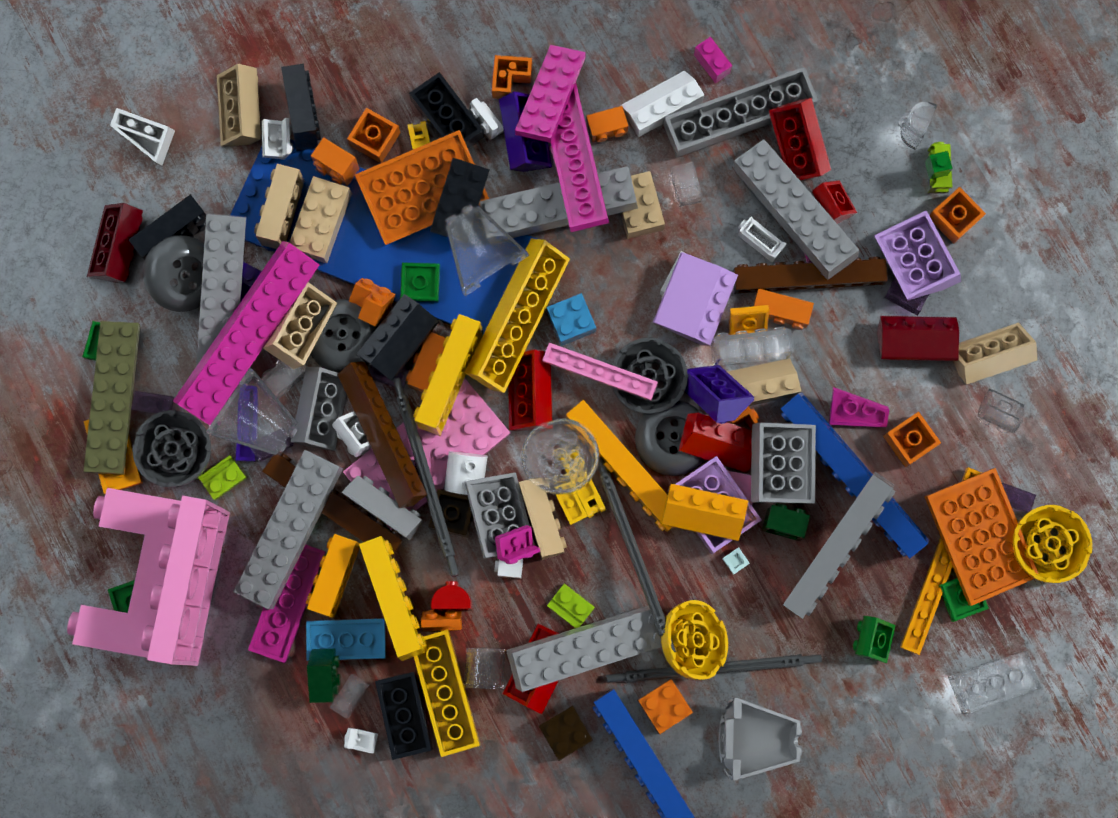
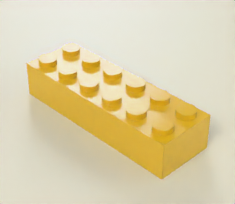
(448, 374)
(391, 597)
(446, 695)

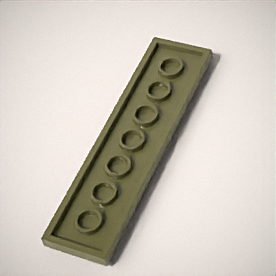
(112, 398)

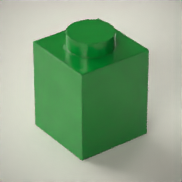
(938, 165)

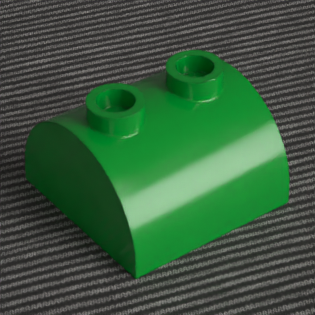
(874, 639)

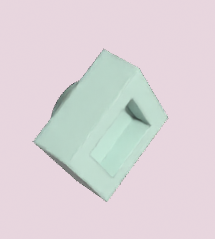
(735, 561)

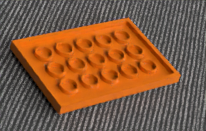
(409, 187)
(978, 535)

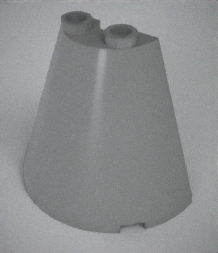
(756, 739)

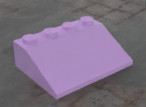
(918, 257)
(695, 299)
(716, 479)

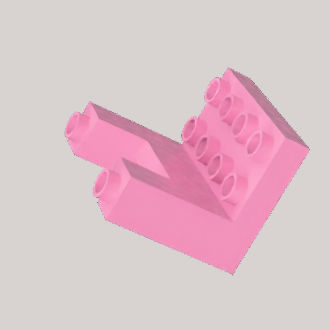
(171, 580)

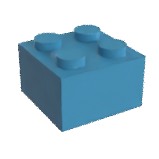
(571, 319)

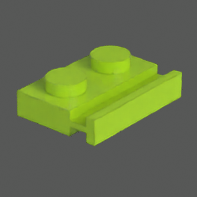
(222, 477)
(570, 606)

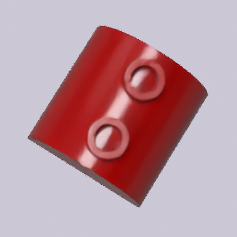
(834, 200)
(451, 598)

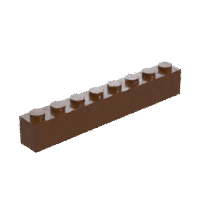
(807, 276)
(382, 434)
(336, 508)

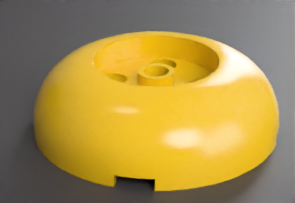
(1072, 535)
(694, 627)

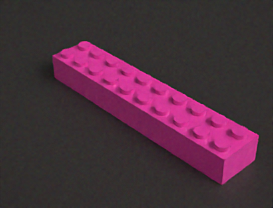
(246, 332)

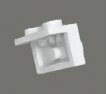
(486, 119)
(276, 139)

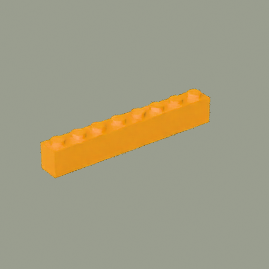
(623, 464)

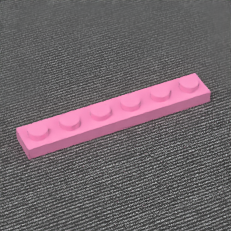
(600, 371)

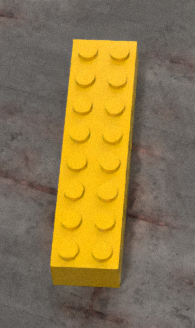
(517, 315)

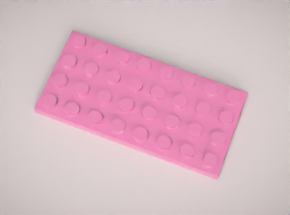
(469, 429)

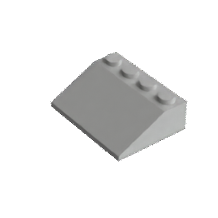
(783, 463)
(496, 508)

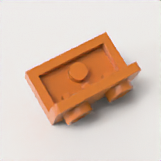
(748, 415)
(441, 620)

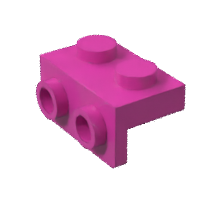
(515, 545)

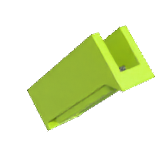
(940, 184)

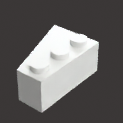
(145, 134)

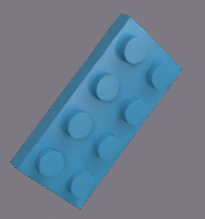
(349, 637)

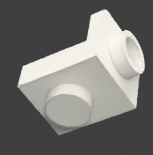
(360, 740)

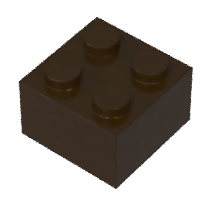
(456, 513)
(565, 733)

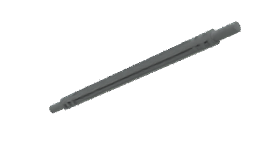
(426, 478)
(633, 550)
(728, 667)

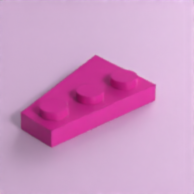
(856, 410)

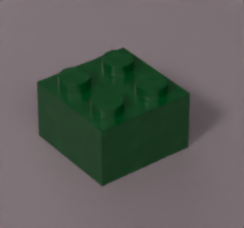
(786, 522)
(323, 676)

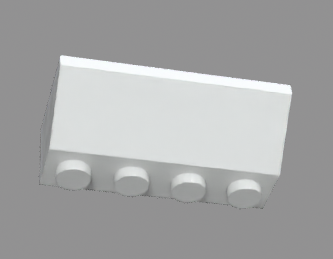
(669, 97)

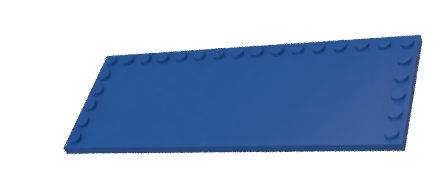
(362, 252)

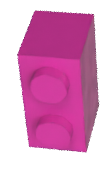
(712, 60)

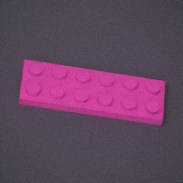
(550, 93)
(279, 626)

